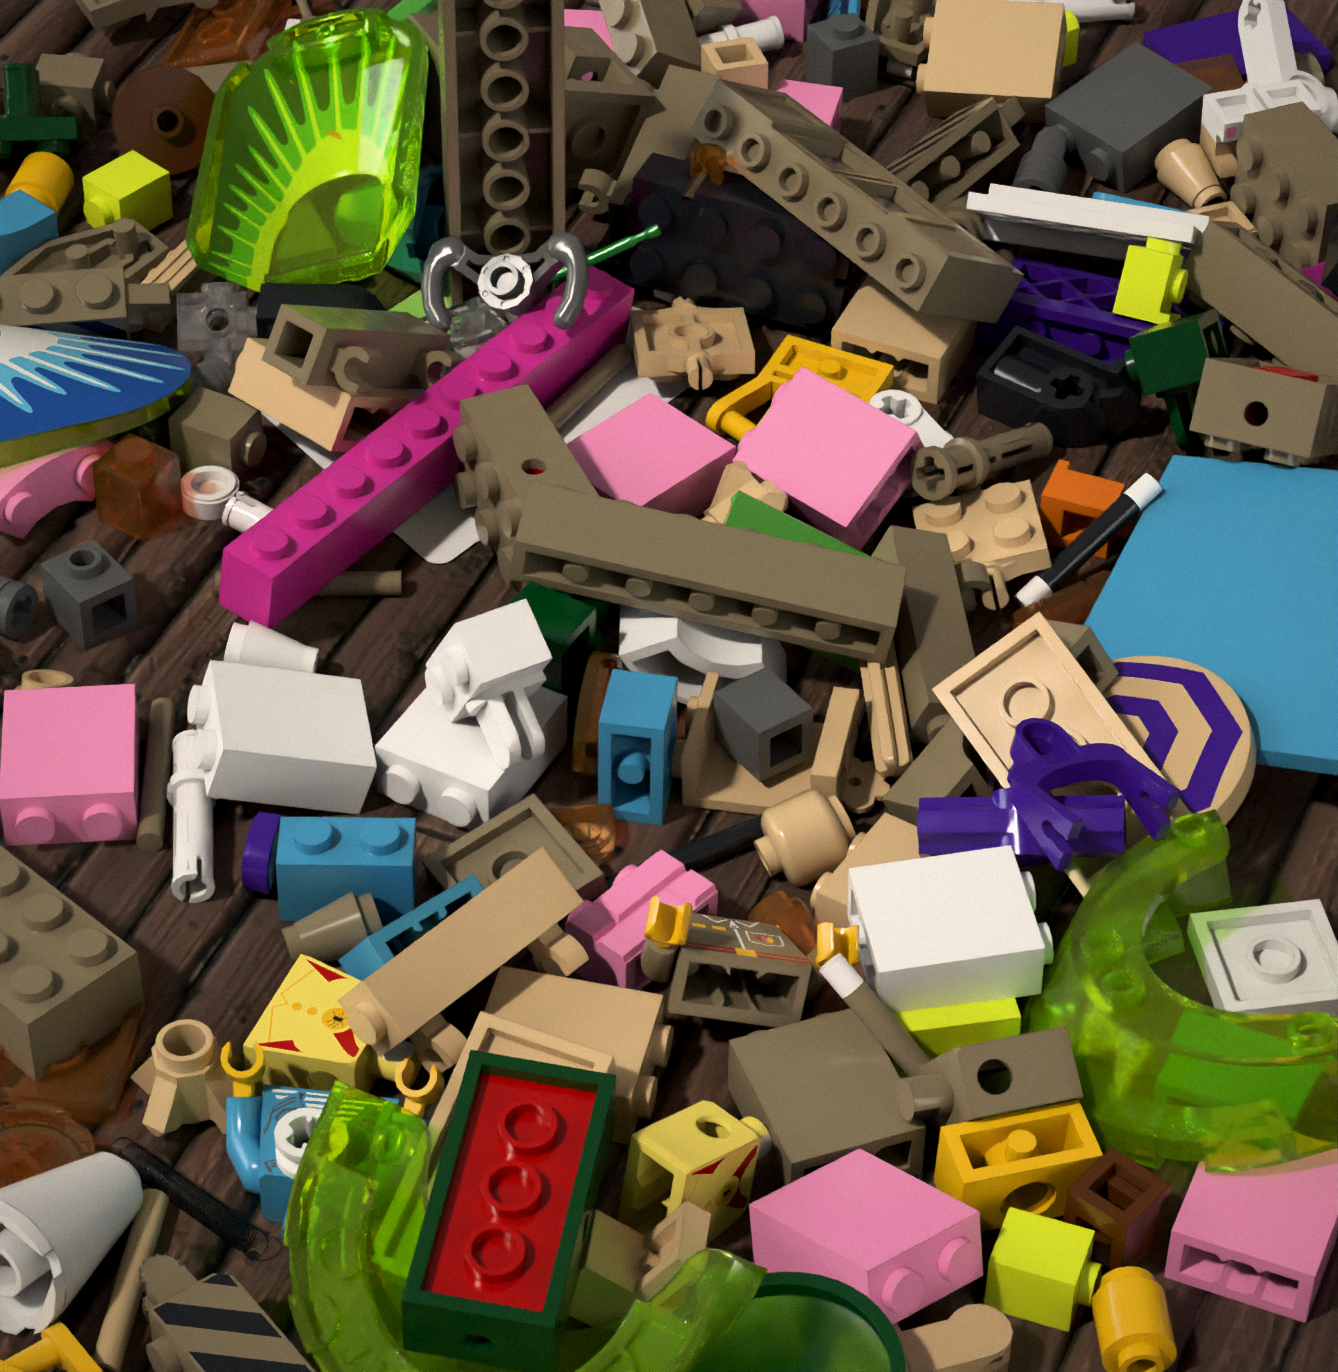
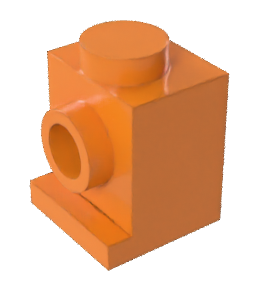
(1073, 502)

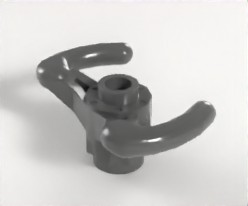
(508, 281)

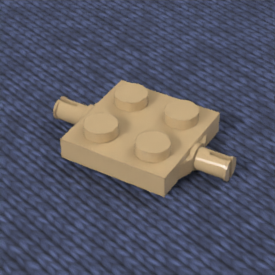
(691, 343)
(991, 528)

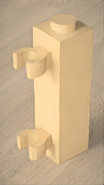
(460, 952)

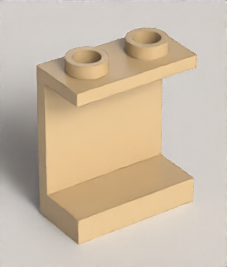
(720, 782)

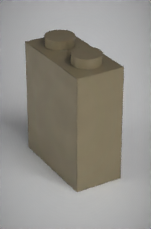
(822, 1095)

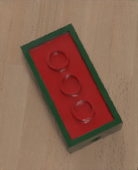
(509, 1213)

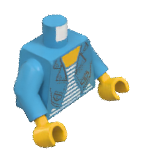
(254, 1118)

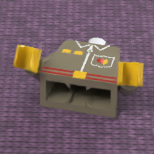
(737, 966)

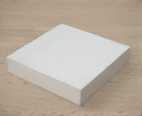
(1268, 958)

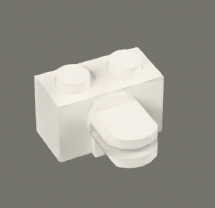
(488, 672)

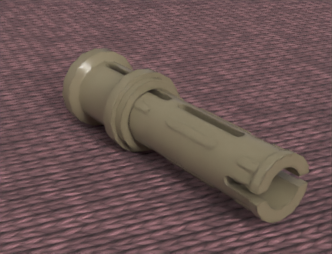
(967, 462)

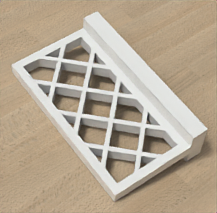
(1079, 223)

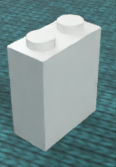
(282, 737)
(450, 767)
(948, 929)

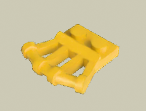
(849, 371)

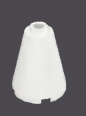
(58, 1234)

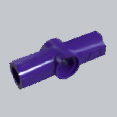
(979, 823)

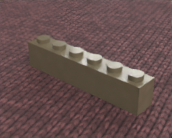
(708, 572)

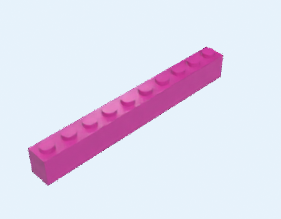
(409, 457)

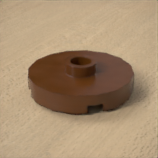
(147, 96)

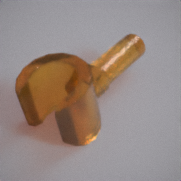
(708, 159)

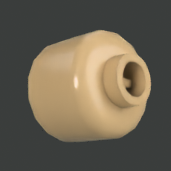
(804, 837)

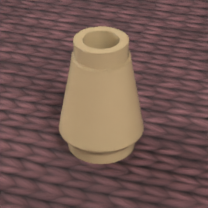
(1189, 174)

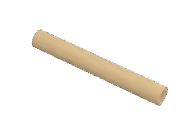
(126, 1289)

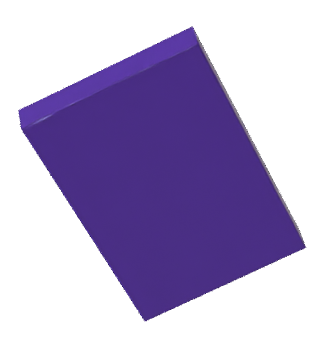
(1220, 36)

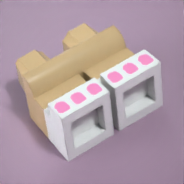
(1224, 117)

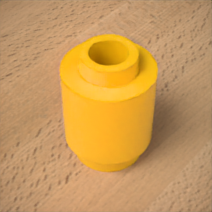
(44, 178)
(1133, 1322)

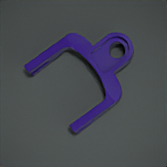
(1050, 758)

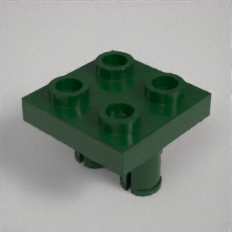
(24, 124)

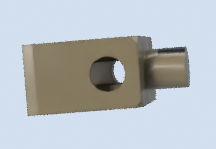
(992, 1079)

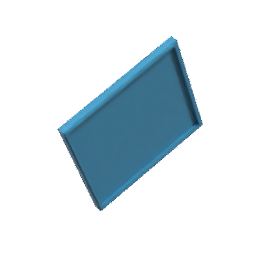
(1244, 581)

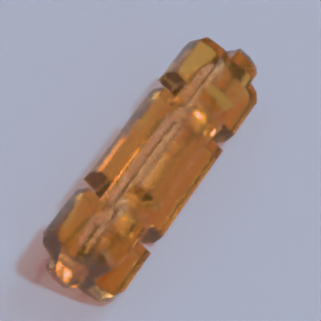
(1068, 604)

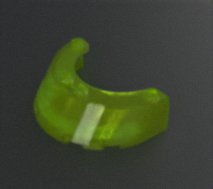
(1162, 1068)
(357, 1230)

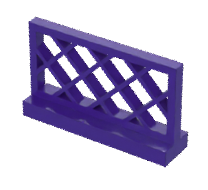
(1075, 319)

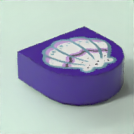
(260, 854)

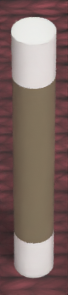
(874, 1014)

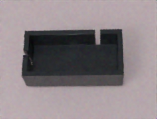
(732, 248)

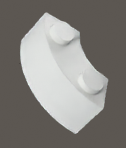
(690, 649)

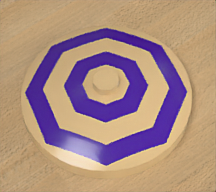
(1188, 728)

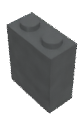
(1127, 115)

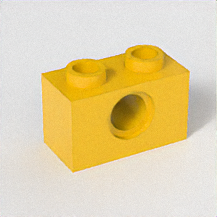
(1016, 1160)

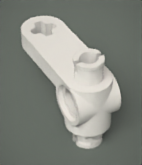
(1271, 56)

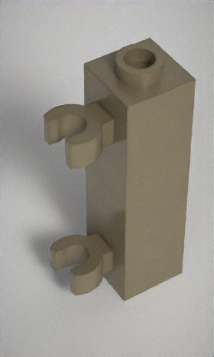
(663, 132)
(357, 348)
(931, 622)

